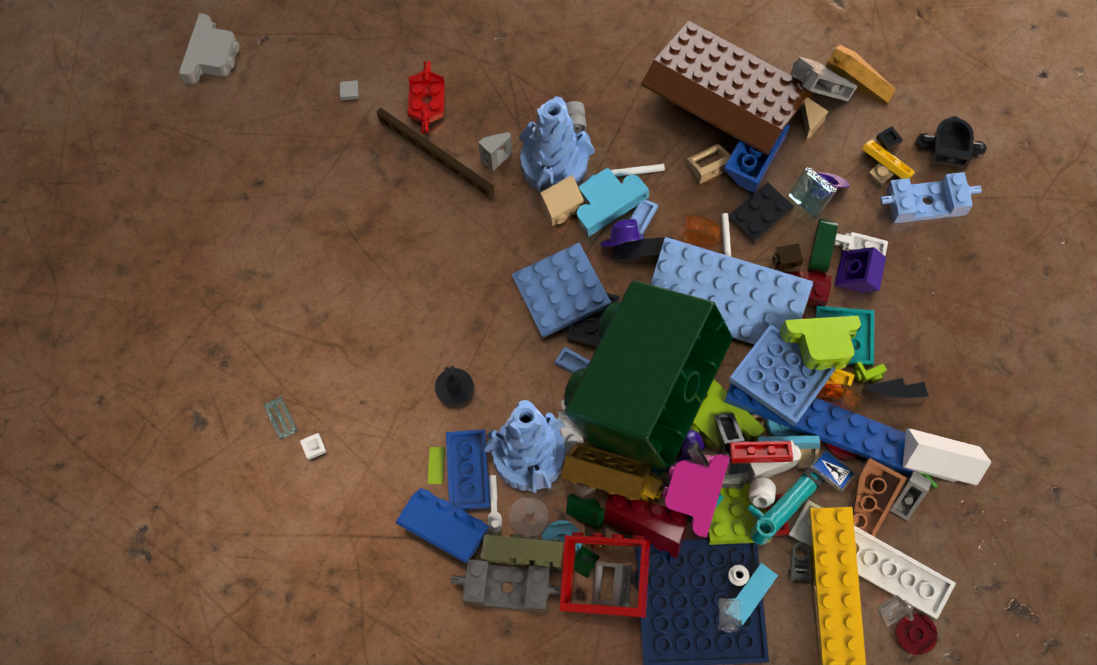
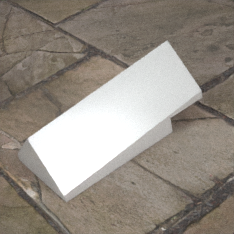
(944, 457)

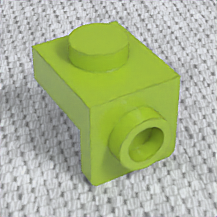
(874, 374)

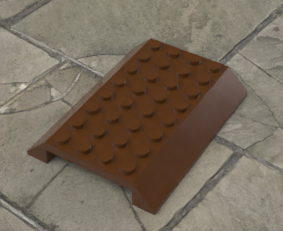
(726, 86)

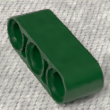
(823, 245)

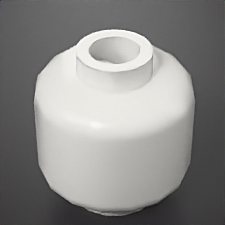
(762, 492)

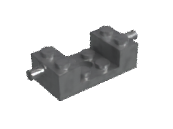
(484, 582)

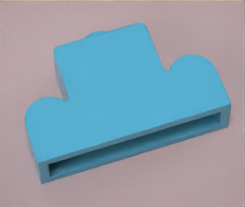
(608, 199)

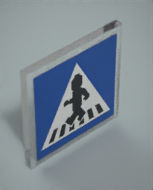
(832, 470)

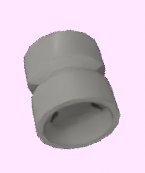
(577, 113)

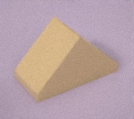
(813, 116)

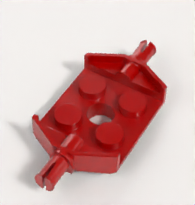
(426, 85)

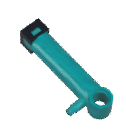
(784, 507)

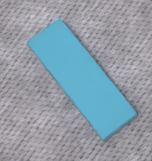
(802, 442)
(755, 590)

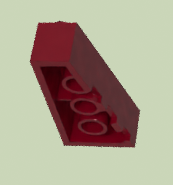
(653, 521)

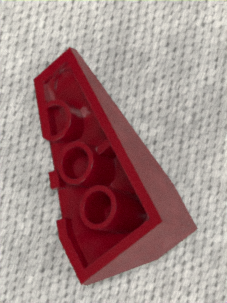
(820, 289)

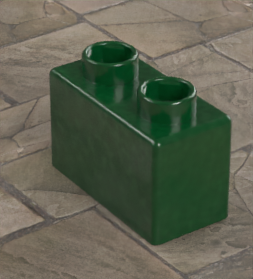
(648, 373)

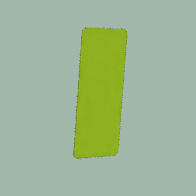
(436, 465)

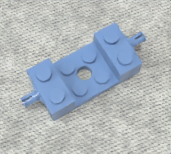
(948, 198)

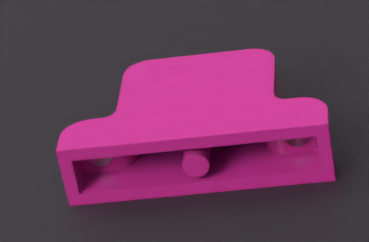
(696, 490)

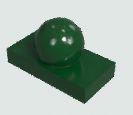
(586, 510)

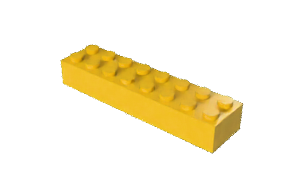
(836, 586)

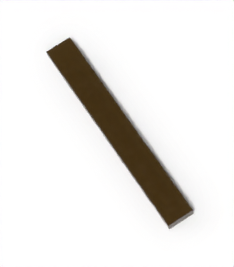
(436, 153)

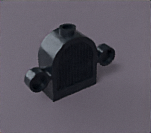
(952, 143)

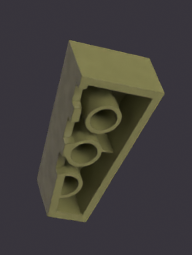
(523, 551)

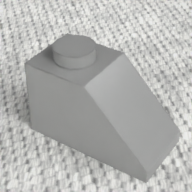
(911, 495)

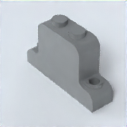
(208, 51)
(822, 80)

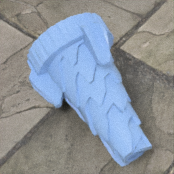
(553, 148)
(528, 448)

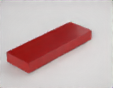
(761, 452)

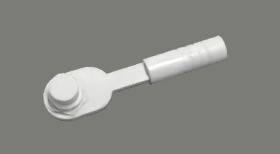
(494, 517)

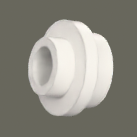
(732, 575)

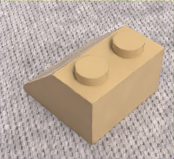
(561, 201)

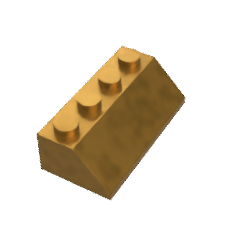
(606, 471)

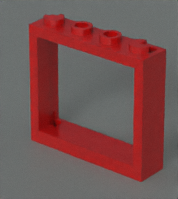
(568, 571)

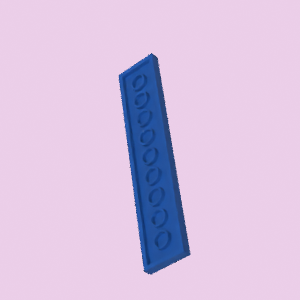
(836, 428)

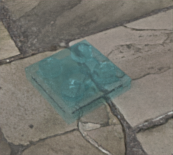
(812, 192)

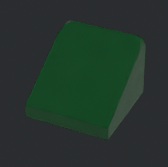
(585, 562)

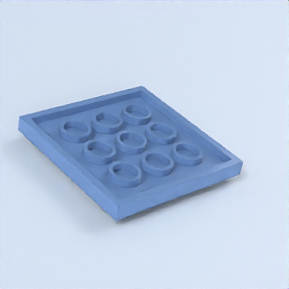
(561, 290)
(778, 378)

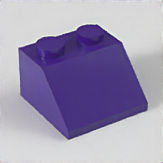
(861, 270)

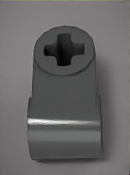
(800, 567)

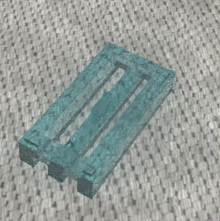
(274, 403)

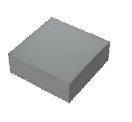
(349, 90)

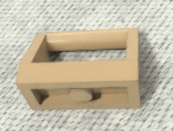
(711, 170)

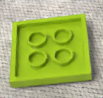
(732, 519)

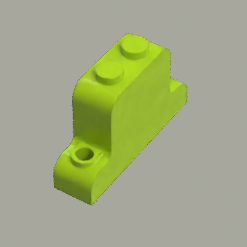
(823, 341)
(715, 405)

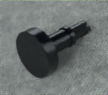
(454, 387)

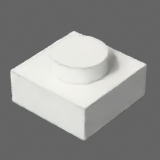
(313, 446)

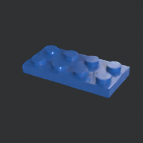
(467, 469)

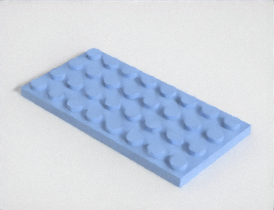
(744, 292)

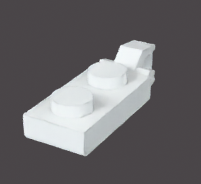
(859, 241)
(569, 431)

